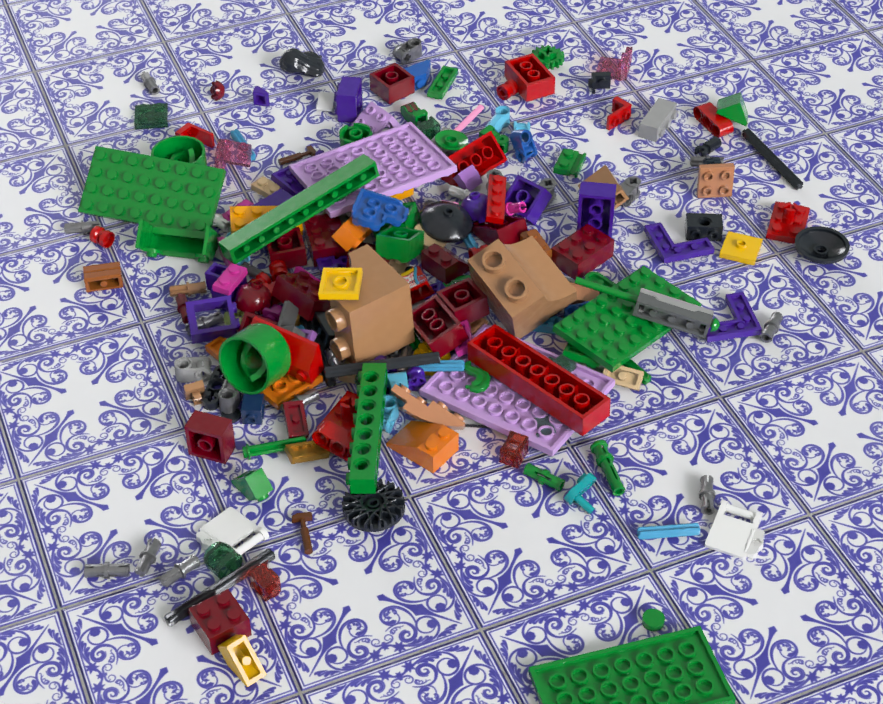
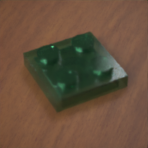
(151, 116)

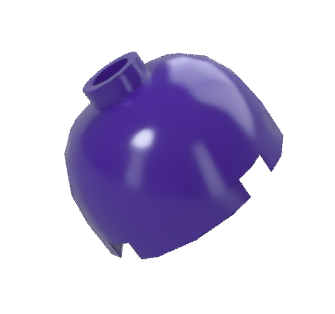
(475, 205)

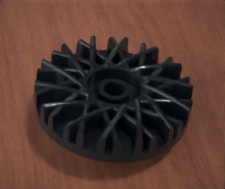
(374, 511)

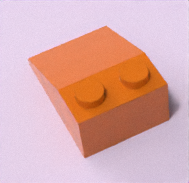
(425, 444)

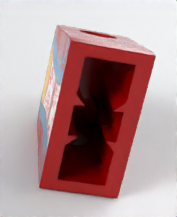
(419, 284)

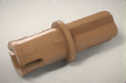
(188, 288)

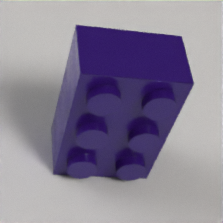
(597, 206)

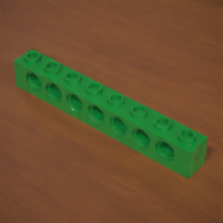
(367, 429)

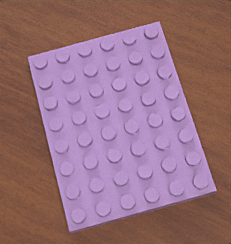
(402, 158)
(503, 407)

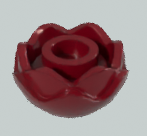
(217, 90)

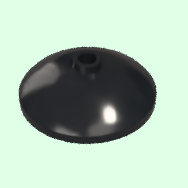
(446, 221)
(821, 245)

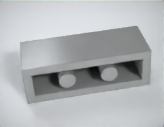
(657, 120)

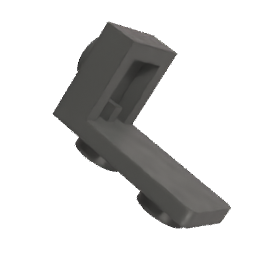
(288, 318)

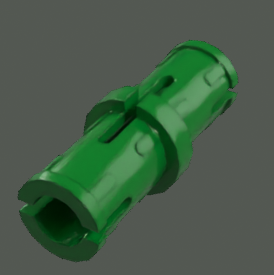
(554, 482)

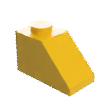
(242, 659)

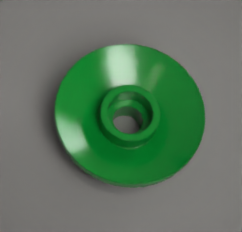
(451, 139)

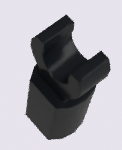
(708, 147)

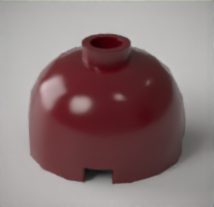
(253, 297)

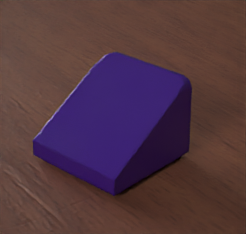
(261, 97)

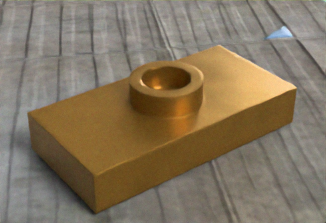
(305, 452)

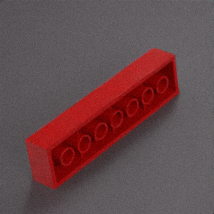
(539, 379)

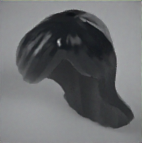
(302, 62)

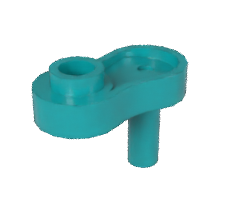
(584, 482)

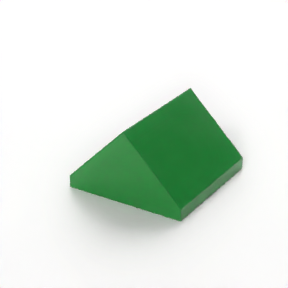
(733, 108)

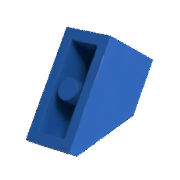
(421, 73)

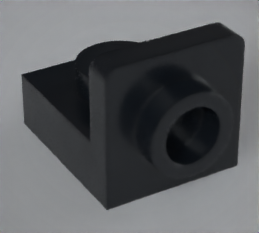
(599, 80)

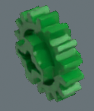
(549, 56)

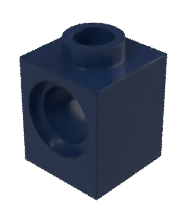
(253, 409)

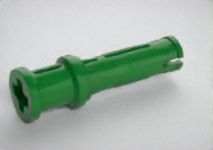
(605, 461)

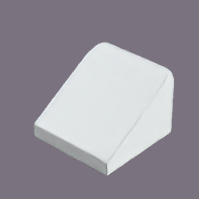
(325, 101)

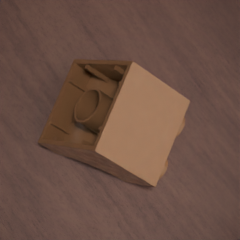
(521, 284)
(381, 316)

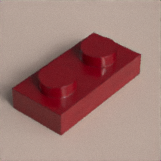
(295, 419)

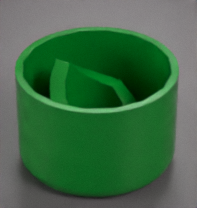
(181, 149)
(243, 364)

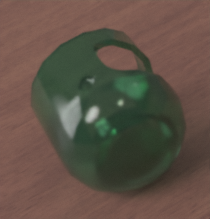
(221, 559)

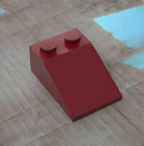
(507, 233)

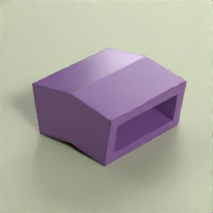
(468, 178)

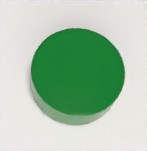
(653, 619)

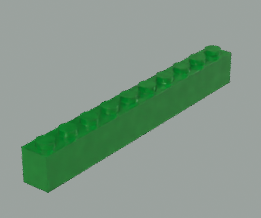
(298, 209)

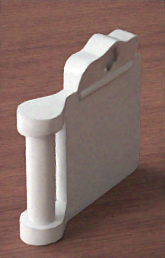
(231, 528)
(735, 535)

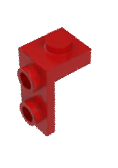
(621, 112)
(191, 130)

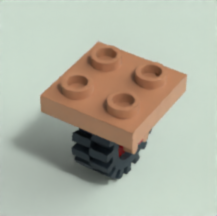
(715, 178)

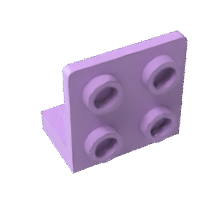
(376, 118)

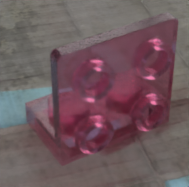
(618, 67)
(232, 153)

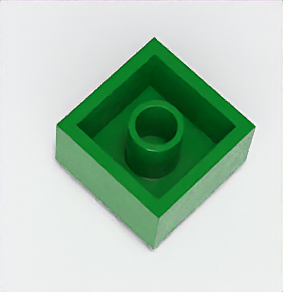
(400, 243)

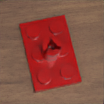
(787, 221)
(343, 411)

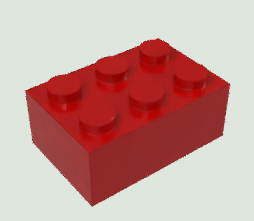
(531, 76)

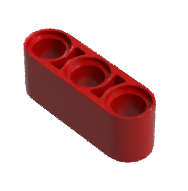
(713, 122)
(333, 439)

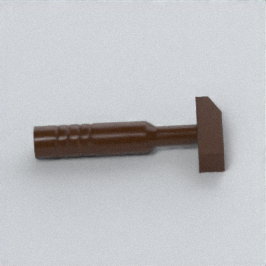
(310, 151)
(302, 518)

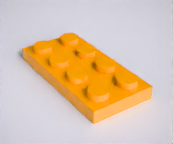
(244, 215)

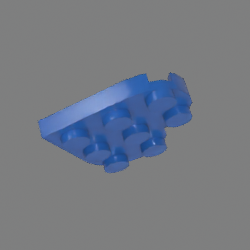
(376, 209)

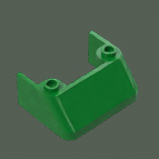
(177, 242)

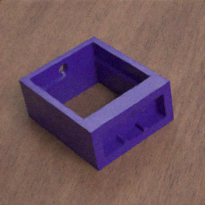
(211, 334)

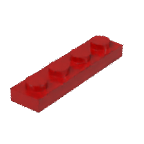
(496, 199)

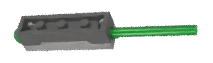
(663, 309)

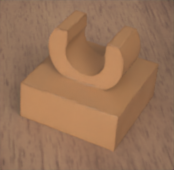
(194, 391)

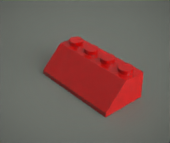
(482, 153)
(305, 354)

